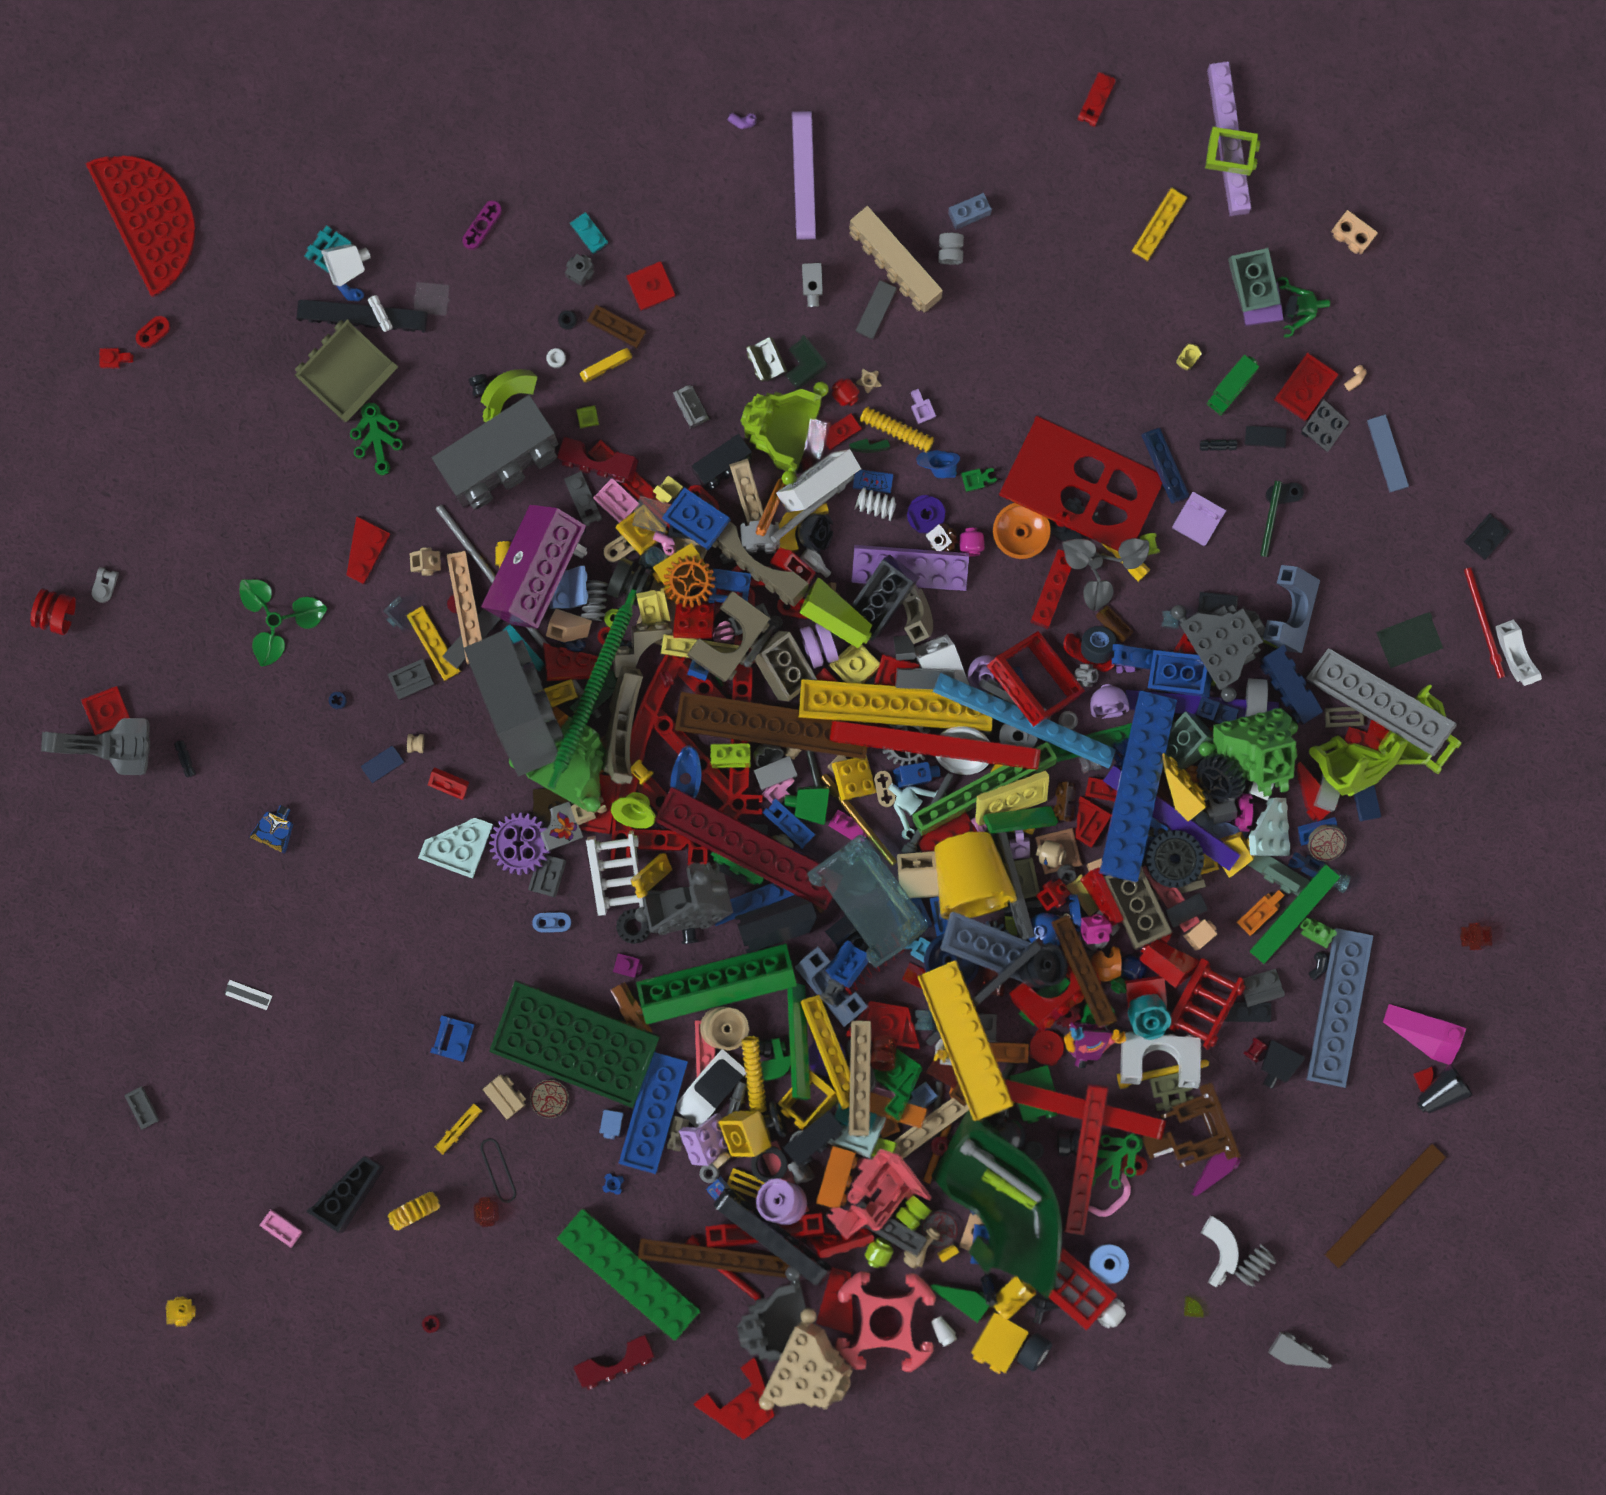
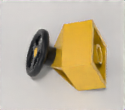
(748, 1131)

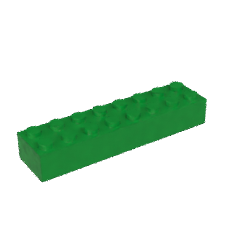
(716, 984)
(628, 1274)

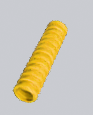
(897, 429)
(754, 1074)

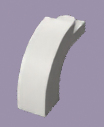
(1515, 653)
(1227, 1246)

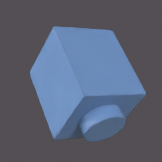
(611, 1124)

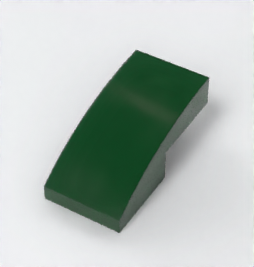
(863, 446)

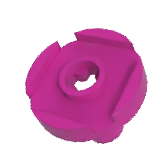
(1245, 812)

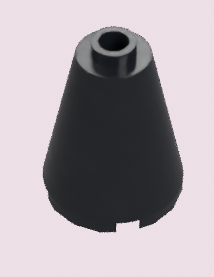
(1444, 1091)

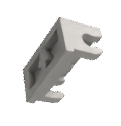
(690, 406)
(775, 773)

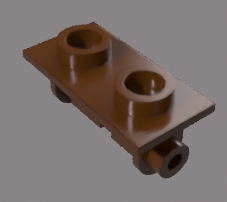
(1065, 792)

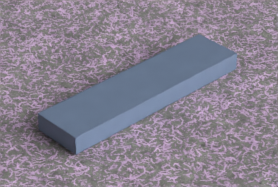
(1387, 453)

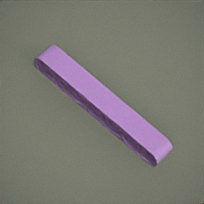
(803, 175)

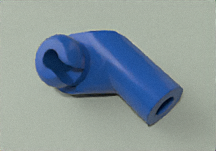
(351, 293)

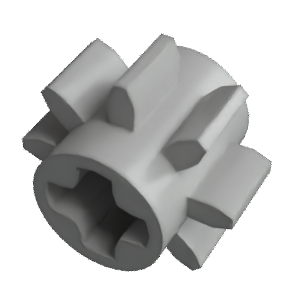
(1086, 675)

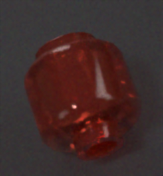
(486, 1212)

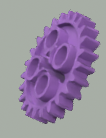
(503, 844)

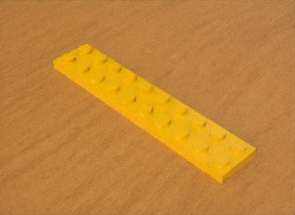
(886, 706)

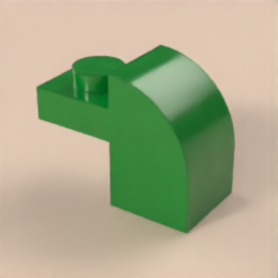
(776, 1067)

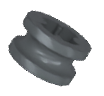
(1064, 869)

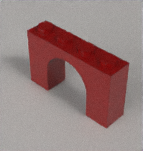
(1046, 1011)

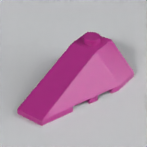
(1430, 1035)

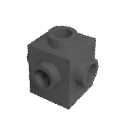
(579, 275)

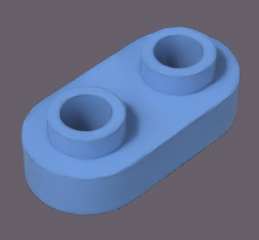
(551, 922)

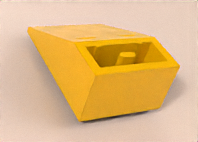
(1186, 794)

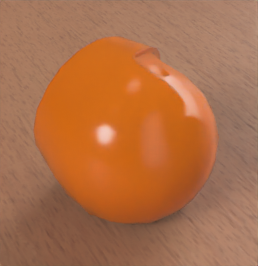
(1106, 967)

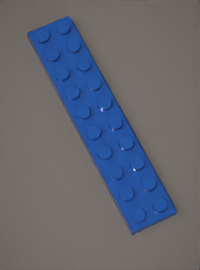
(1138, 786)

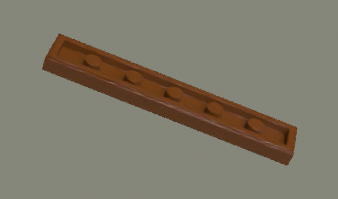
(1083, 971)

